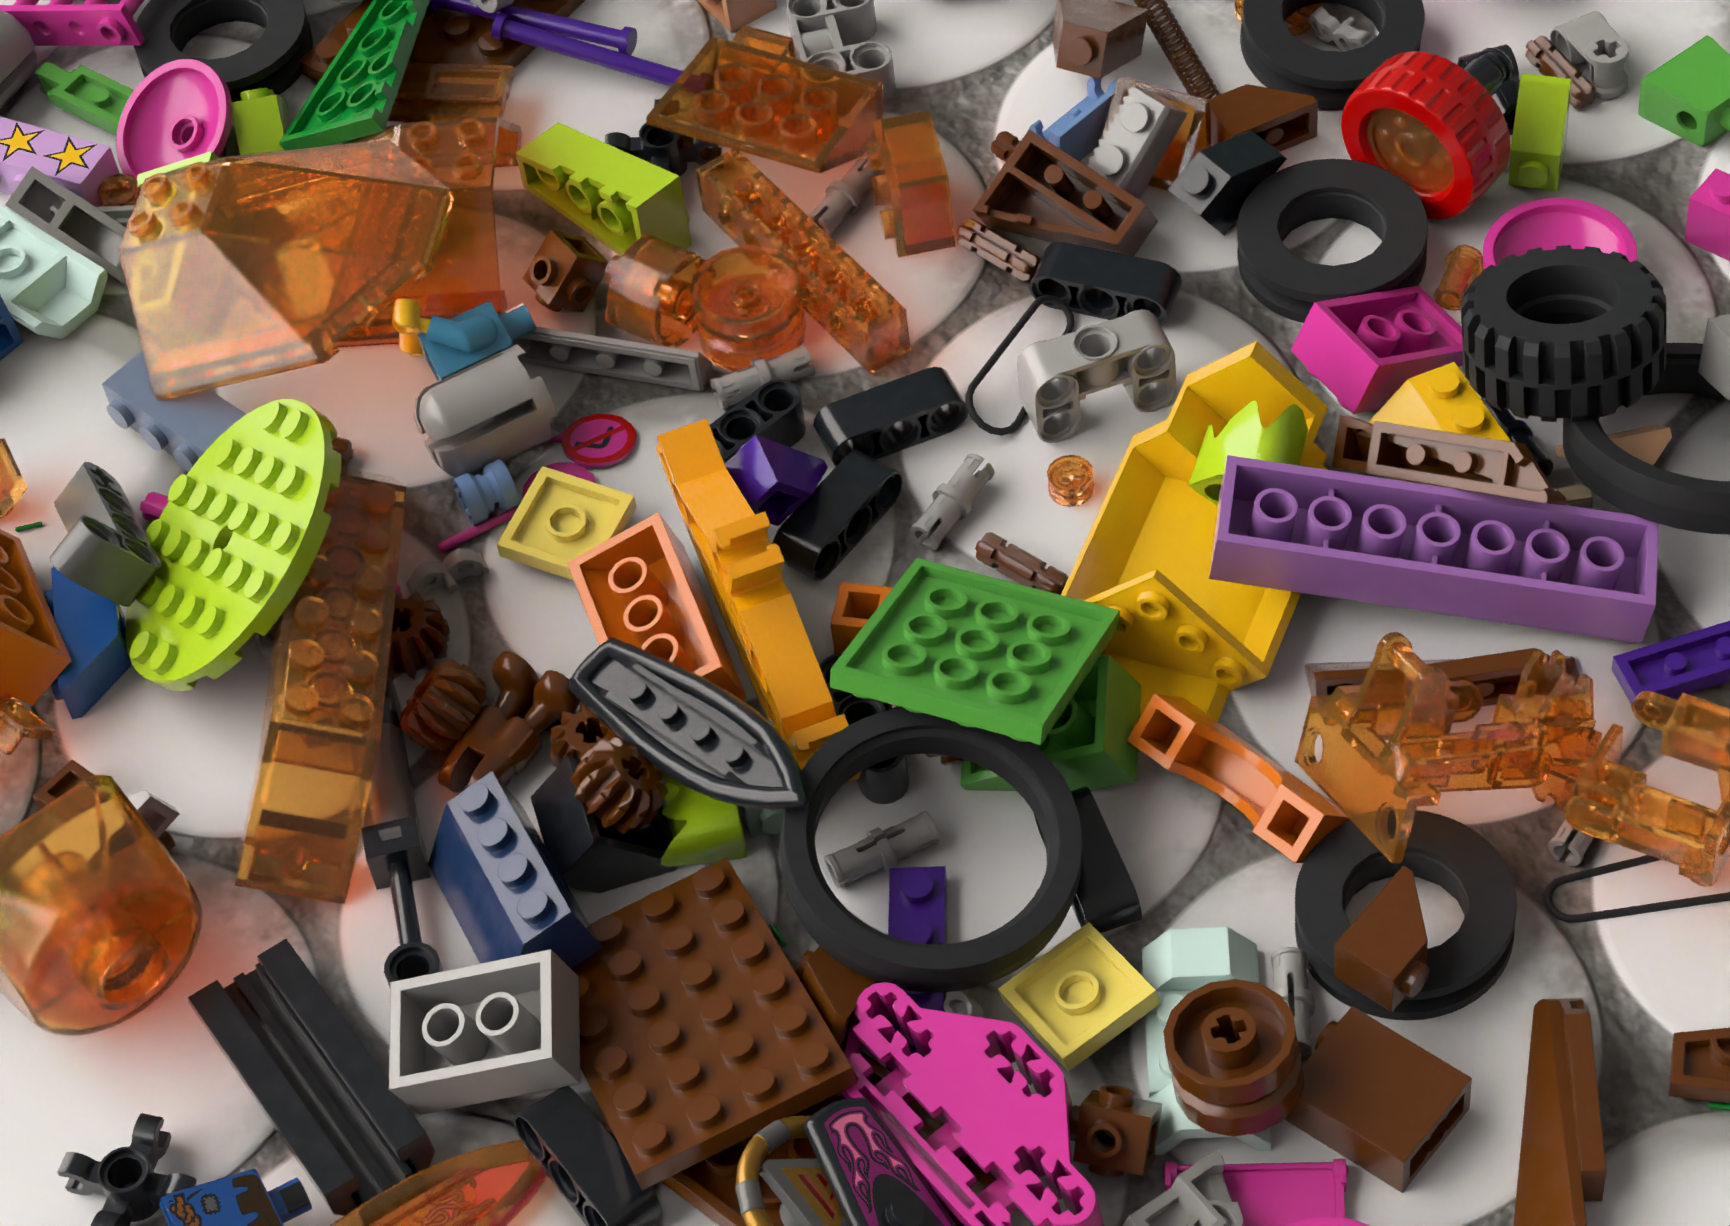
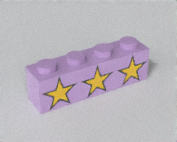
(66, 159)

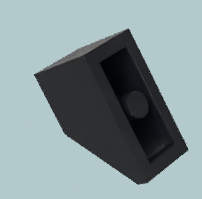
(1224, 176)

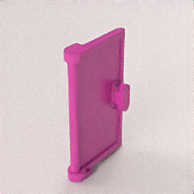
(1280, 1191)

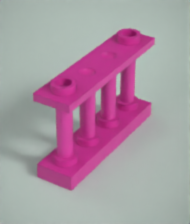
(79, 25)

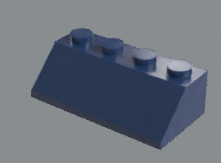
(505, 880)

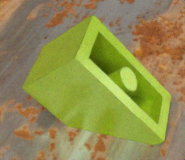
(1539, 132)

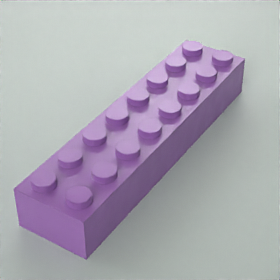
(1435, 549)

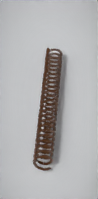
(1187, 46)

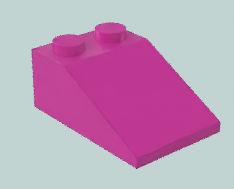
(1375, 343)

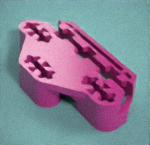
(985, 1107)

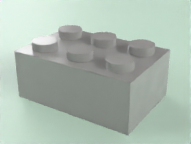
(484, 1032)

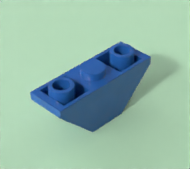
(94, 639)

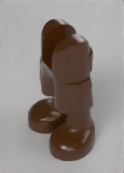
(497, 735)

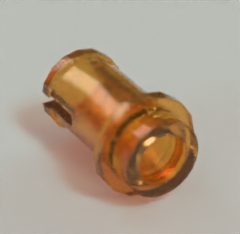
(1462, 268)

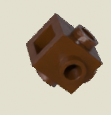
(565, 272)
(1115, 1131)

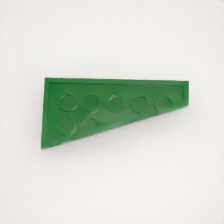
(362, 79)

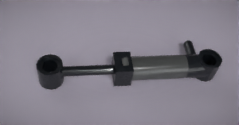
(396, 845)

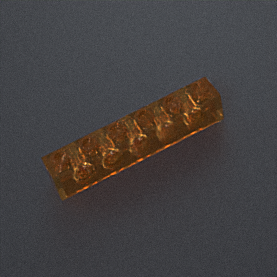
(832, 284)

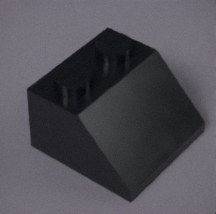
(585, 850)

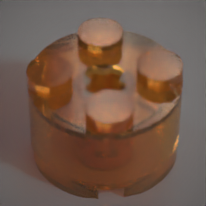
(652, 291)

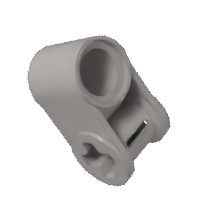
(1595, 52)

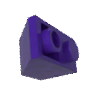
(774, 477)

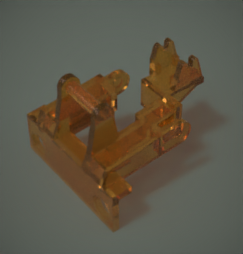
(1422, 756)
(1623, 810)

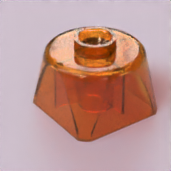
(91, 912)

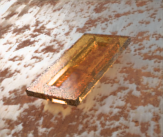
(452, 92)

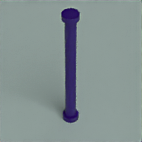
(505, 28)
(622, 39)

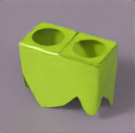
(1247, 438)
(701, 828)

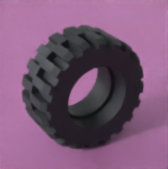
(1564, 333)

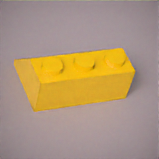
(1441, 402)

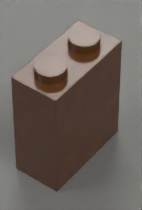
(1379, 1098)

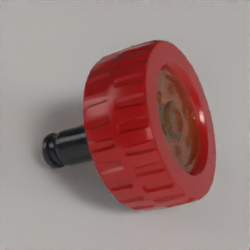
(1433, 126)

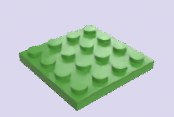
(976, 650)

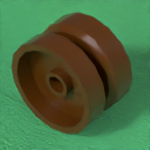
(1234, 1057)

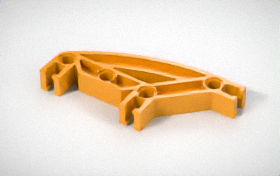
(750, 590)

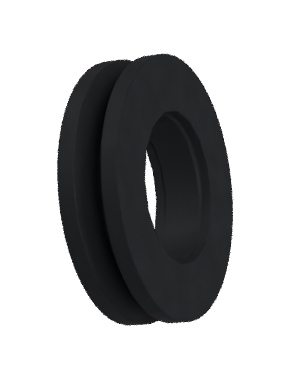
(267, 63)
(1329, 76)
(1319, 192)
(1439, 853)

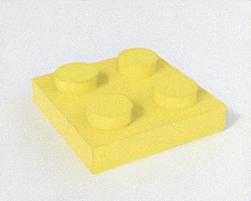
(563, 520)
(1079, 996)

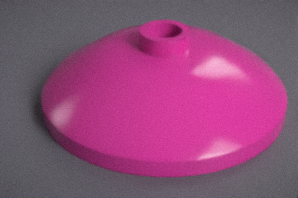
(173, 117)
(1553, 224)

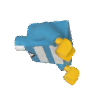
(460, 340)

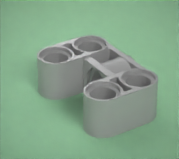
(826, 26)
(1097, 357)

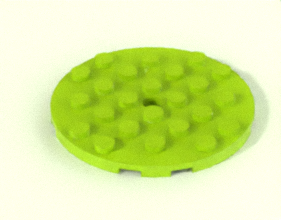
(267, 495)

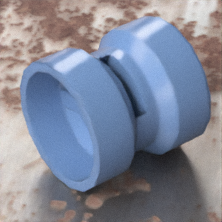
(482, 493)

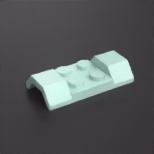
(44, 280)
(1174, 967)

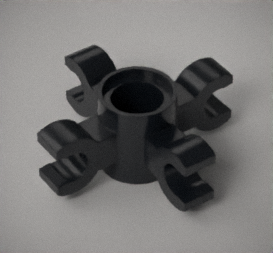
(665, 148)
(122, 1168)

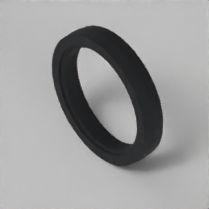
(1639, 486)
(920, 965)

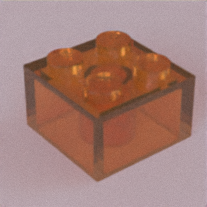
(911, 184)

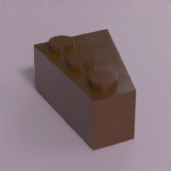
(1062, 200)

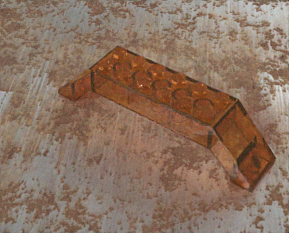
(326, 700)

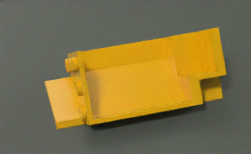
(1157, 538)

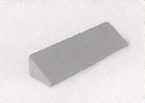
(615, 358)

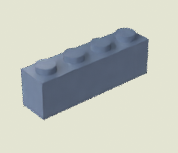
(178, 425)

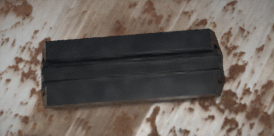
(314, 1080)

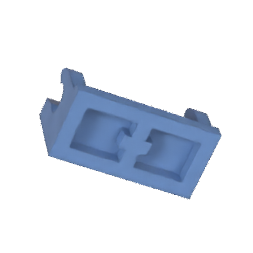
(1081, 126)

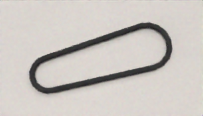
(996, 355)
(1577, 918)

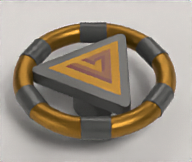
(796, 1182)

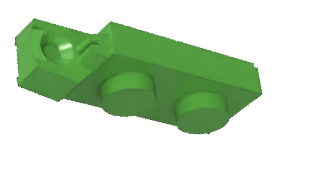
(85, 94)

